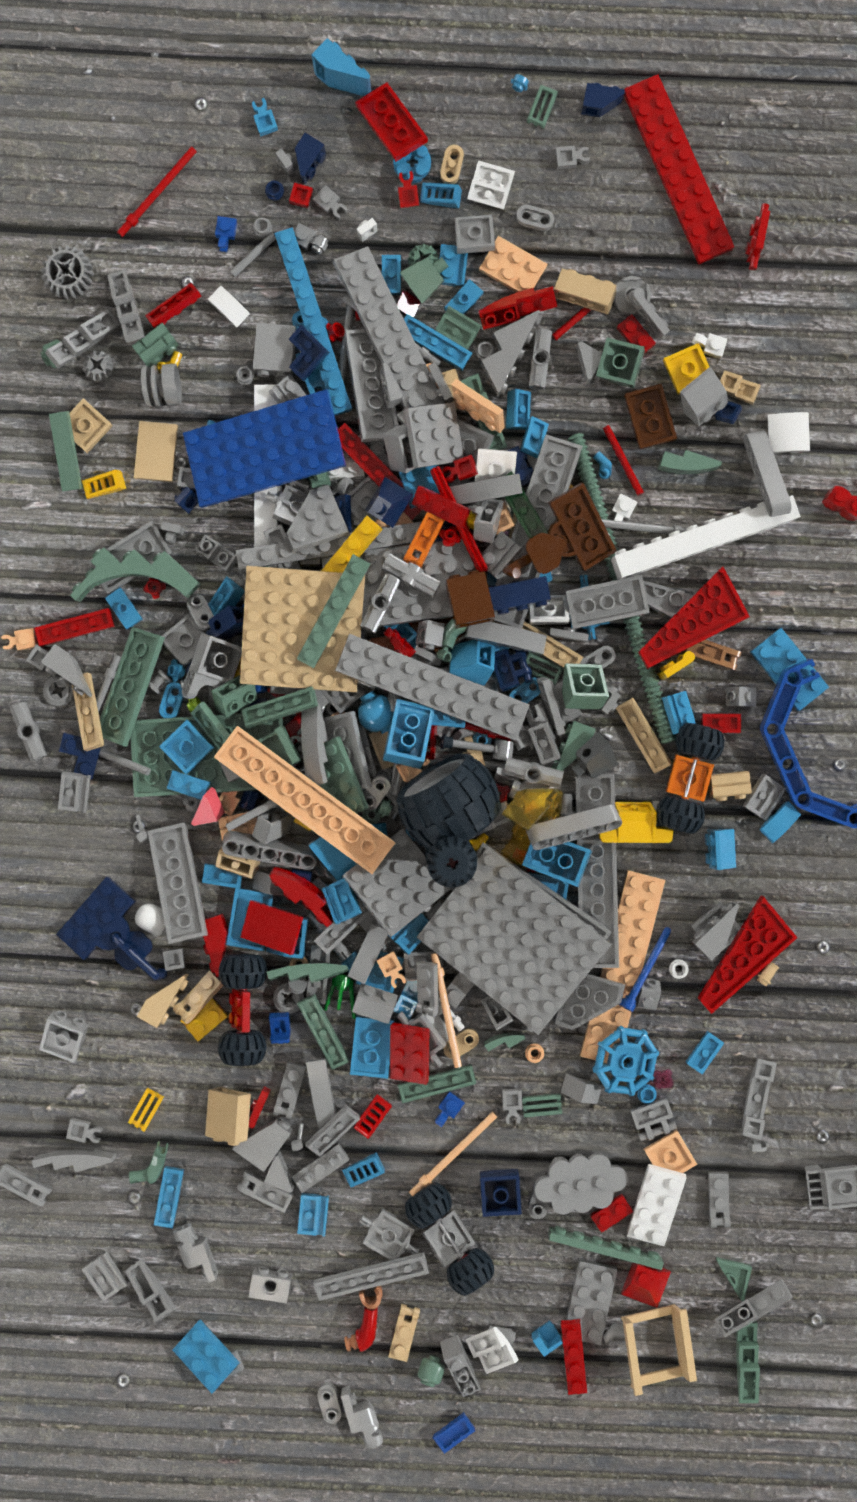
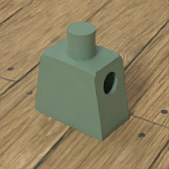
(425, 277)

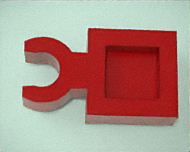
(408, 194)
(463, 469)
(400, 644)

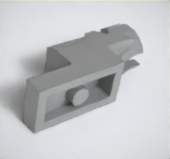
(542, 734)
(195, 1251)
(362, 1419)

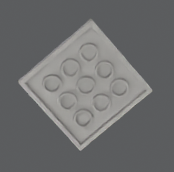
(398, 887)

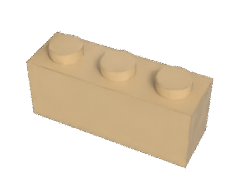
(585, 291)

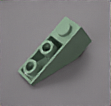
(576, 737)

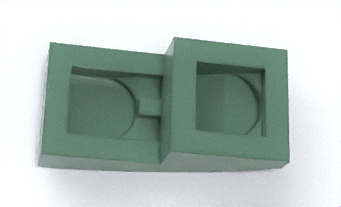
(509, 1038)

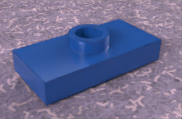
(453, 1433)

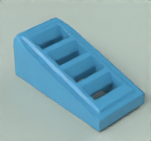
(449, 188)
(366, 1161)

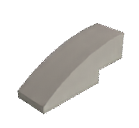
(150, 1291)

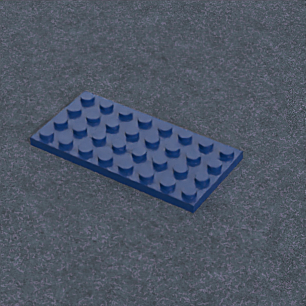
(264, 449)

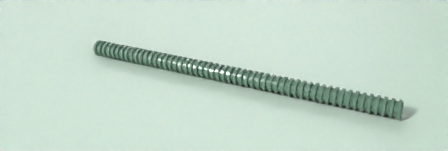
(633, 626)

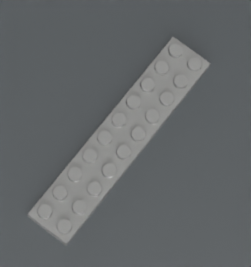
(386, 327)
(549, 480)
(432, 687)
(599, 882)

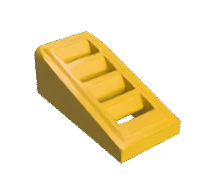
(115, 481)

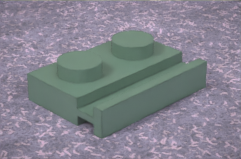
(458, 327)

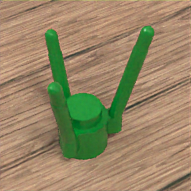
(341, 983)

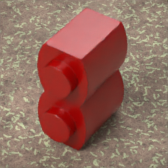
(841, 500)

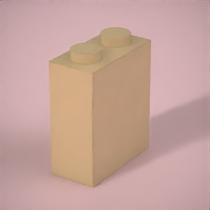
(227, 1115)

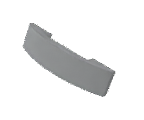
(757, 1097)

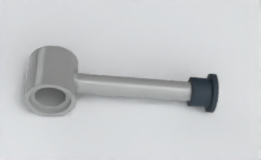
(500, 750)

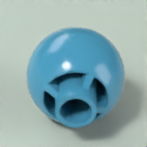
(375, 712)

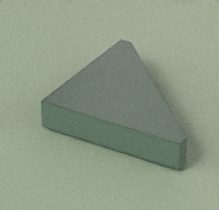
(737, 1274)

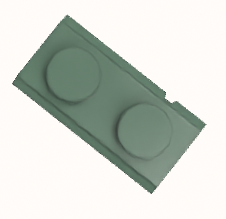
(155, 345)

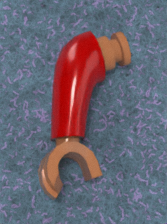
(366, 1333)

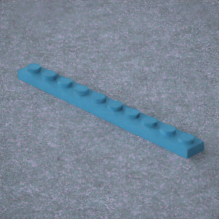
(312, 318)

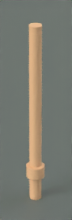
(446, 1012)
(427, 1179)

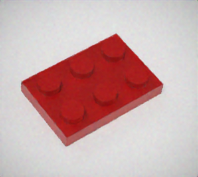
(409, 1053)

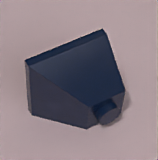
(388, 502)

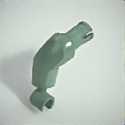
(449, 637)
(154, 1168)

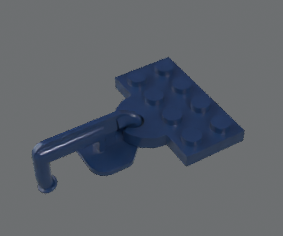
(96, 926)

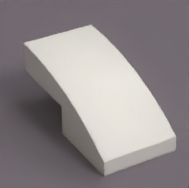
(228, 306)

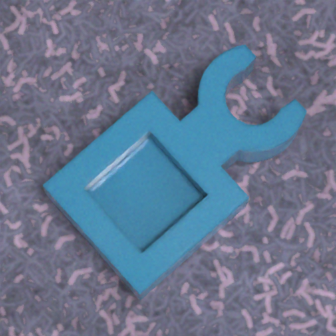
(264, 119)

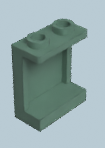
(282, 745)

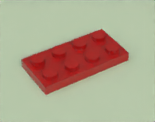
(391, 122)

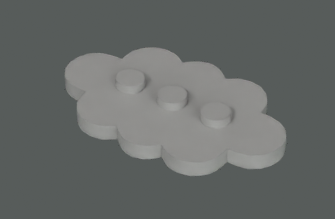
(580, 1183)

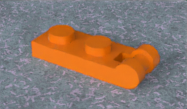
(424, 539)

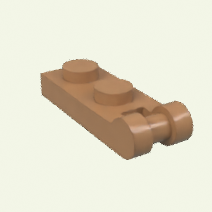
(715, 654)

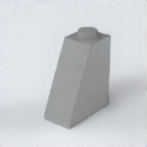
(264, 1143)

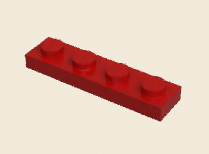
(74, 627)
(574, 1356)

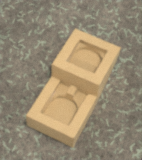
(740, 388)

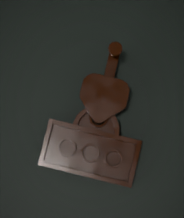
(580, 533)

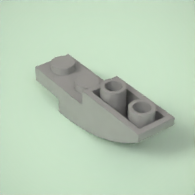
(753, 1308)

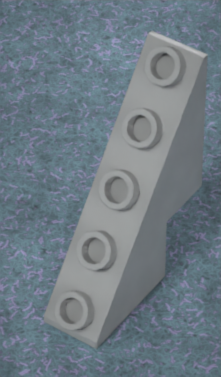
(510, 344)

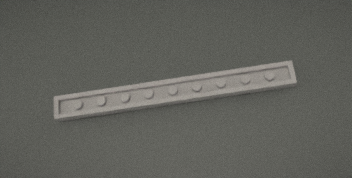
(283, 553)

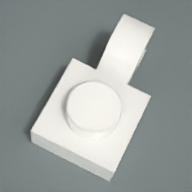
(712, 345)
(623, 508)

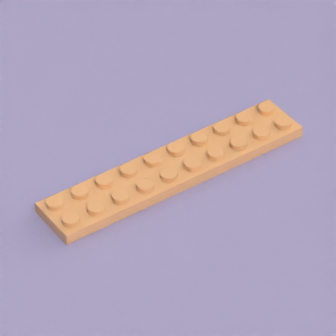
(304, 800)
(636, 921)

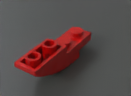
(516, 305)
(297, 889)

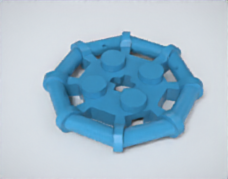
(618, 1054)

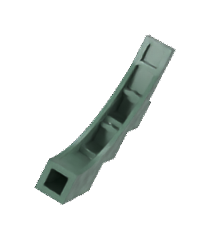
(134, 564)

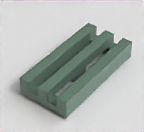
(536, 121)
(546, 662)
(542, 1105)

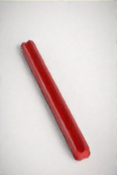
(465, 532)

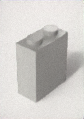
(273, 350)

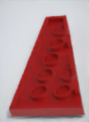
(703, 616)
(754, 947)

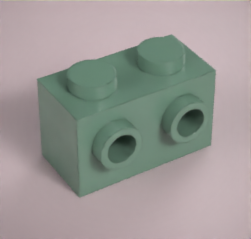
(233, 696)

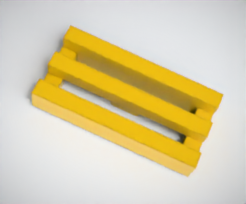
(138, 1123)

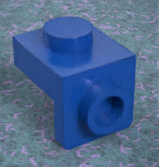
(279, 1028)

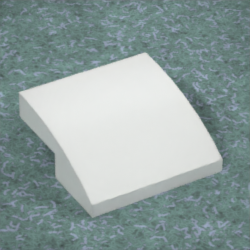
(491, 185)
(789, 432)
(492, 1350)

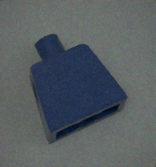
(226, 623)

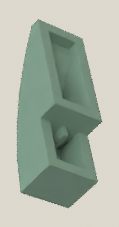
(687, 463)

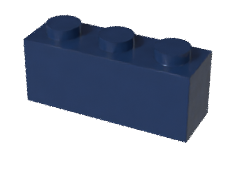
(520, 595)

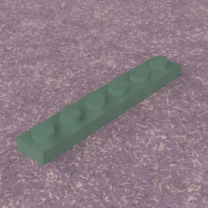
(333, 611)
(613, 1249)

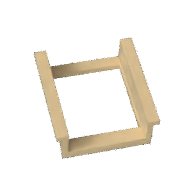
(683, 1345)

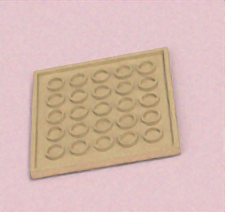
(277, 621)

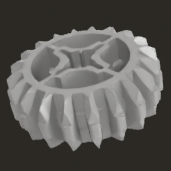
(74, 260)

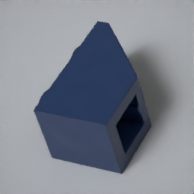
(601, 99)
(309, 154)

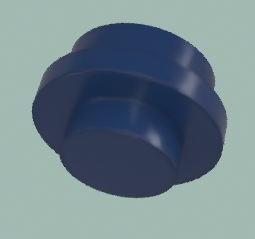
(274, 190)

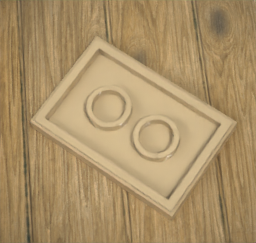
(156, 451)

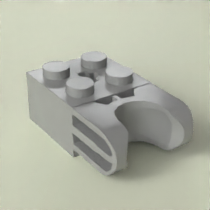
(206, 670)

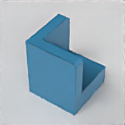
(547, 1338)

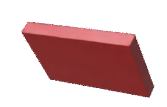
(271, 927)

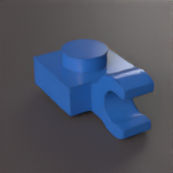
(225, 231)
(450, 1107)

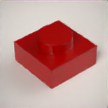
(300, 195)

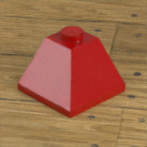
(645, 1284)

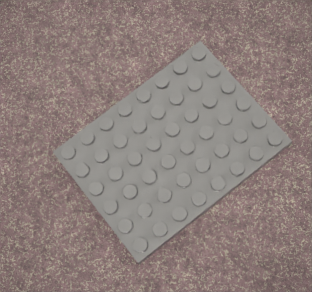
(514, 941)

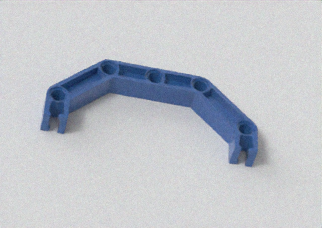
(781, 749)

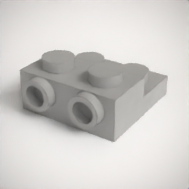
(63, 1036)

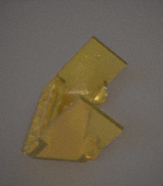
(527, 809)

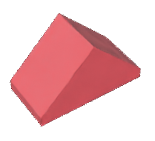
(209, 809)

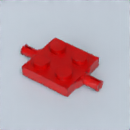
(757, 233)

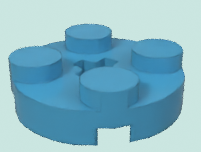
(419, 170)

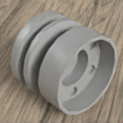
(157, 385)

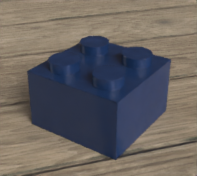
(500, 1192)

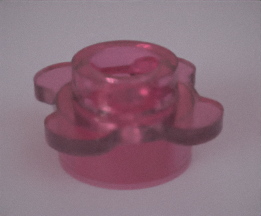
(667, 1083)

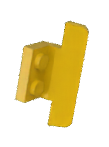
(637, 825)

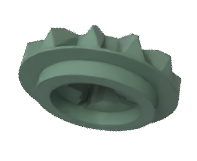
(425, 250)

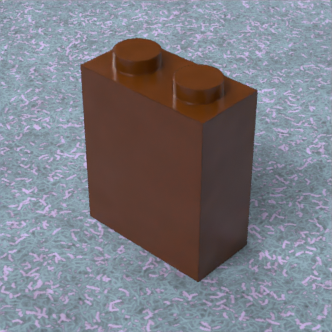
(469, 599)

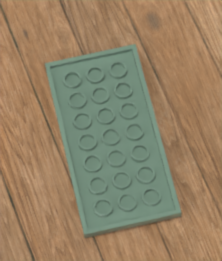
(145, 750)

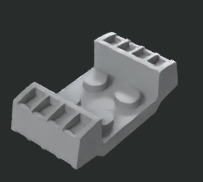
(831, 1187)

